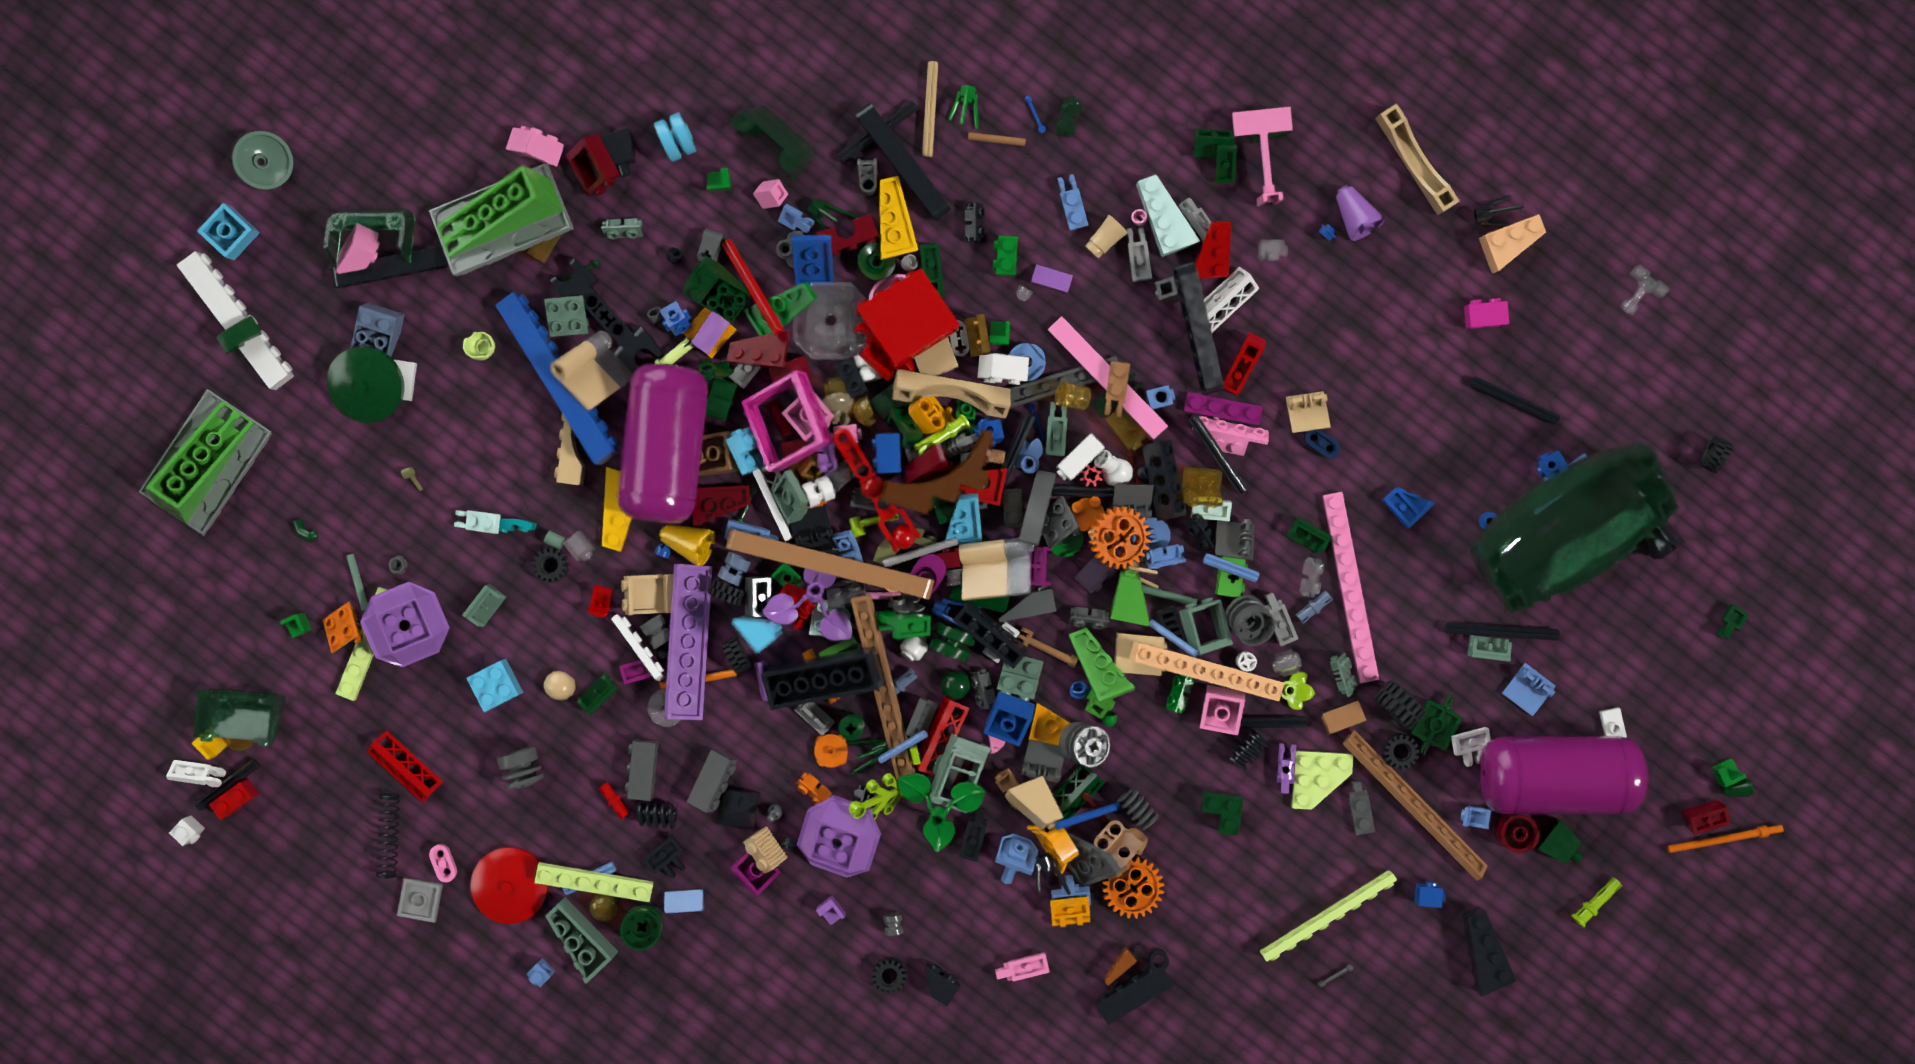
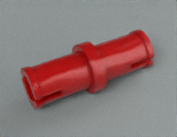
(614, 800)

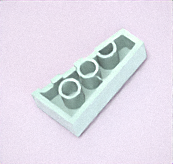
(1165, 219)

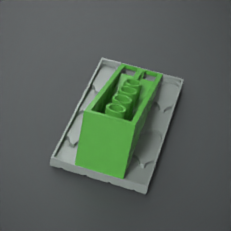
(501, 219)
(205, 462)

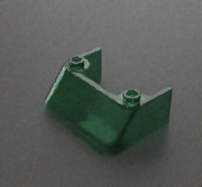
(375, 219)

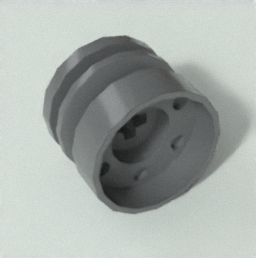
(1250, 620)
(1084, 744)
(520, 768)

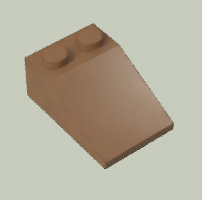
(716, 455)

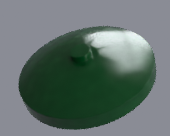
(365, 384)

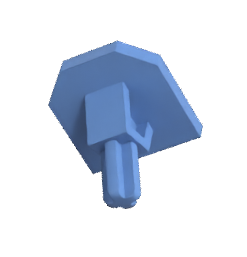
(1016, 855)

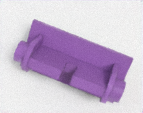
(827, 460)

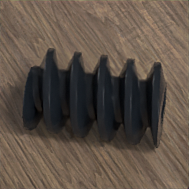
(1248, 750)
(656, 815)

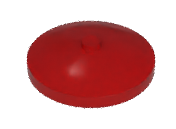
(506, 885)

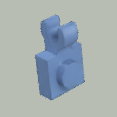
(793, 218)

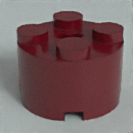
(1521, 842)

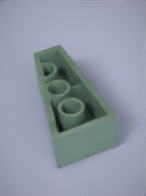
(580, 939)

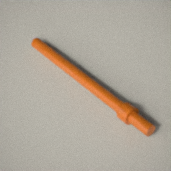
(1761, 832)

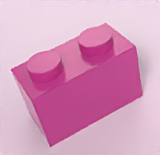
(1486, 314)

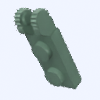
(1056, 432)

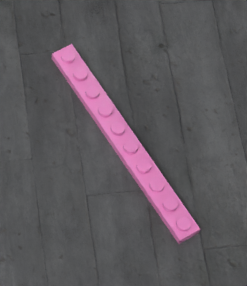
(1350, 587)

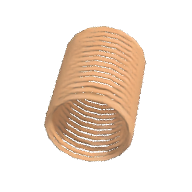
(995, 454)

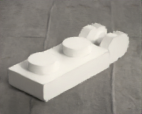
(195, 773)

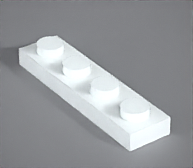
(643, 653)

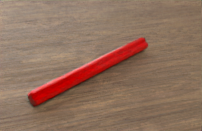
(752, 287)

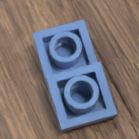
(847, 545)

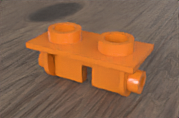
(808, 786)

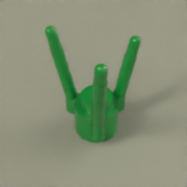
(967, 95)

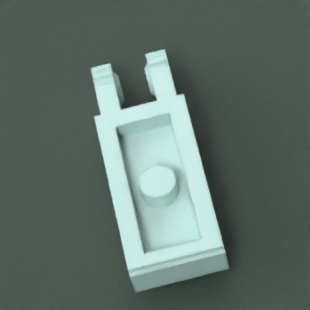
(479, 521)

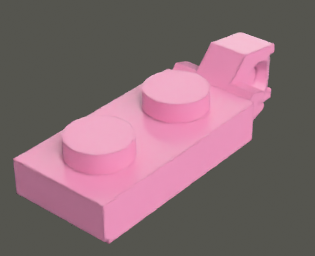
(1024, 967)

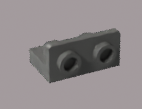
(922, 717)

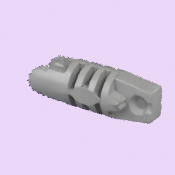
(958, 444)

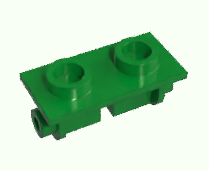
(1176, 701)

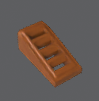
(1123, 963)

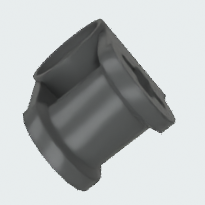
(868, 173)
(710, 244)

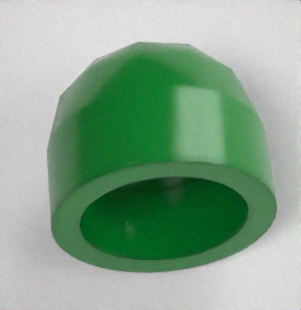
(1109, 719)

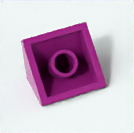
(751, 876)

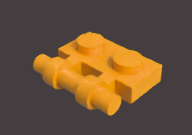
(1070, 911)

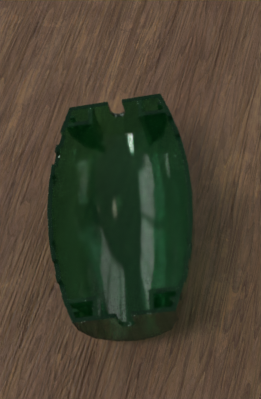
(1573, 525)

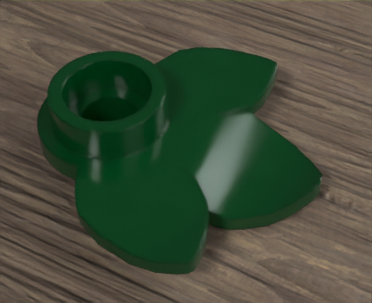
(710, 369)

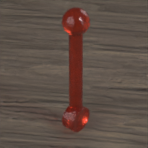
(1129, 454)
(1086, 796)

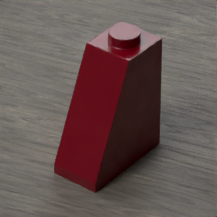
(927, 466)

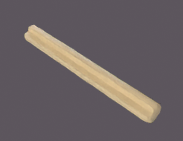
(930, 106)

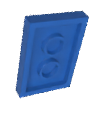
(812, 259)

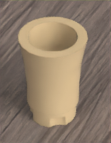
(1105, 237)

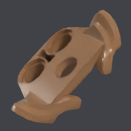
(1131, 838)

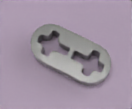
(964, 339)

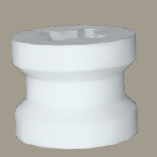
(1106, 462)
(1248, 663)

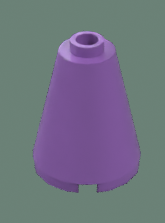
(1357, 213)

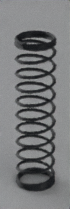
(388, 874)

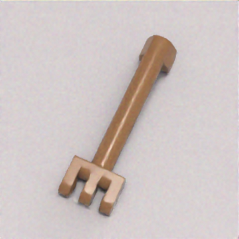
(1071, 660)

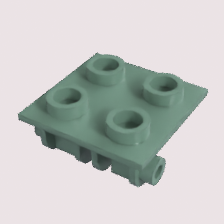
(566, 316)
(1348, 683)

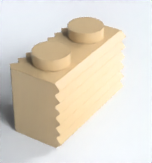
(765, 850)

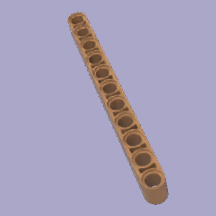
(830, 564)

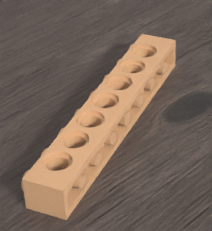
(1206, 671)

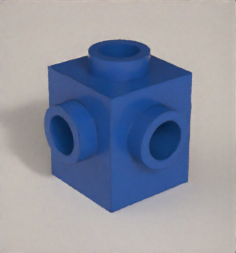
(676, 318)
(992, 426)
(1555, 459)

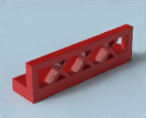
(936, 730)
(399, 771)

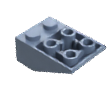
(377, 328)

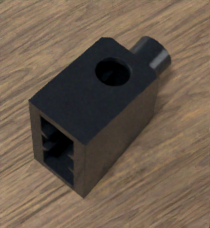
(621, 150)

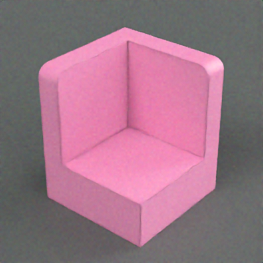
(770, 193)

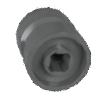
(657, 631)

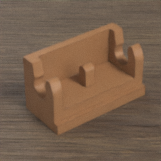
(1343, 717)

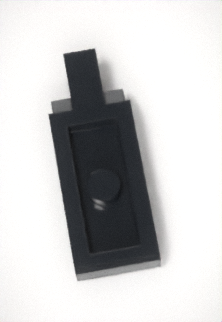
(974, 836)

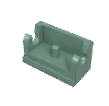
(484, 605)
(1489, 648)

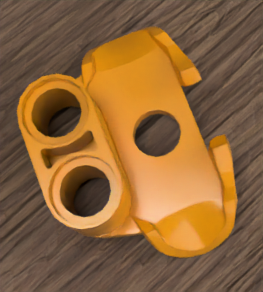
(930, 414)
(1057, 844)

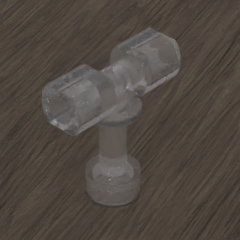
(1646, 285)

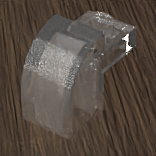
(843, 475)

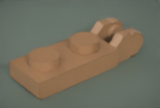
(1117, 386)

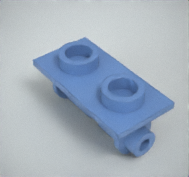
(1156, 558)

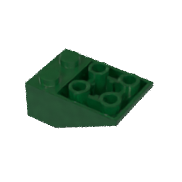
(716, 289)

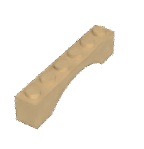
(1430, 182)
(989, 399)
(570, 468)

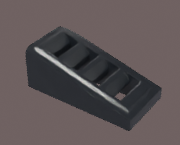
(1178, 623)

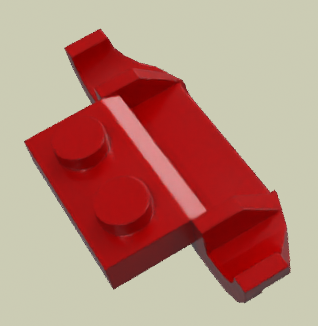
(876, 357)

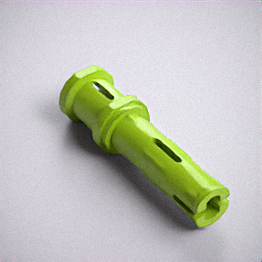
(949, 431)
(1590, 908)

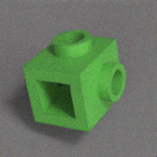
(1098, 709)

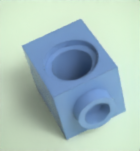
(1151, 397)

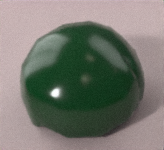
(955, 685)

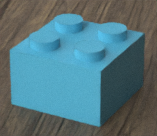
(228, 231)
(494, 685)

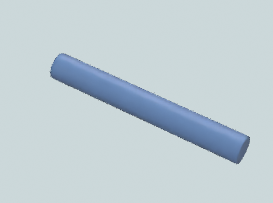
(1173, 638)
(903, 746)

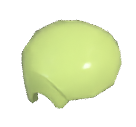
(479, 346)

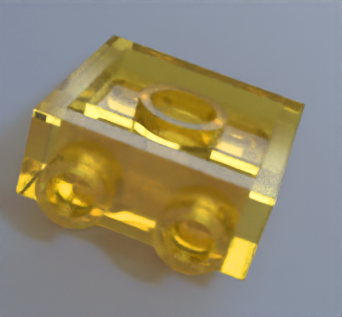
(1127, 430)

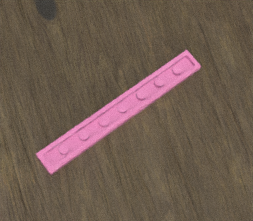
(1099, 370)

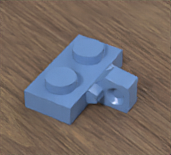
(1075, 890)

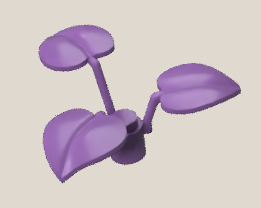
(782, 609)

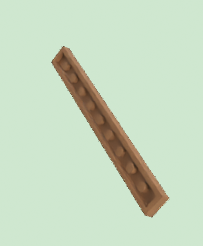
(886, 695)
(1415, 805)

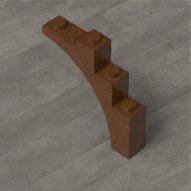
(968, 473)

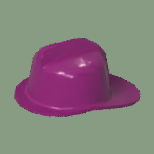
(930, 567)

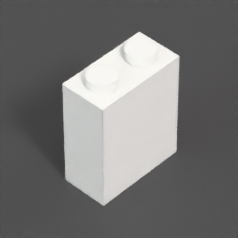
(1079, 457)

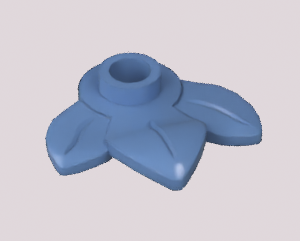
(1029, 451)

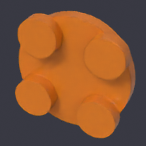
(1086, 511)
(831, 750)

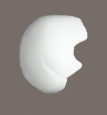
(1121, 475)

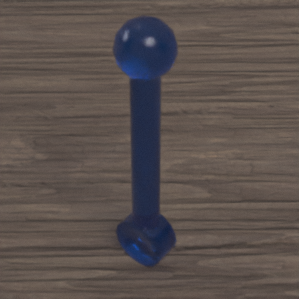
(1031, 407)

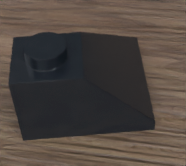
(738, 808)

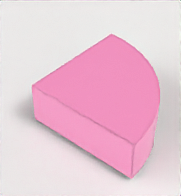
(995, 744)

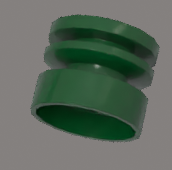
(637, 937)

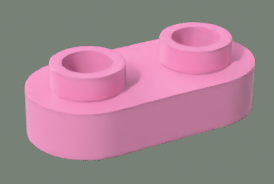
(441, 863)

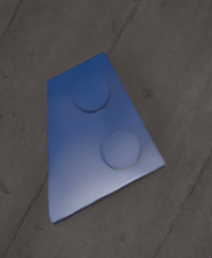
(1406, 506)

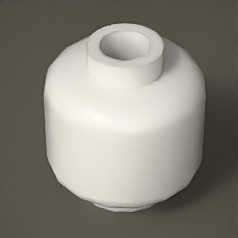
(914, 648)

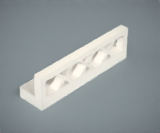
(1221, 296)
(776, 512)

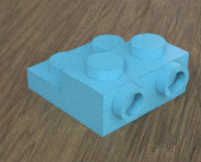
(745, 451)

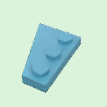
(965, 520)

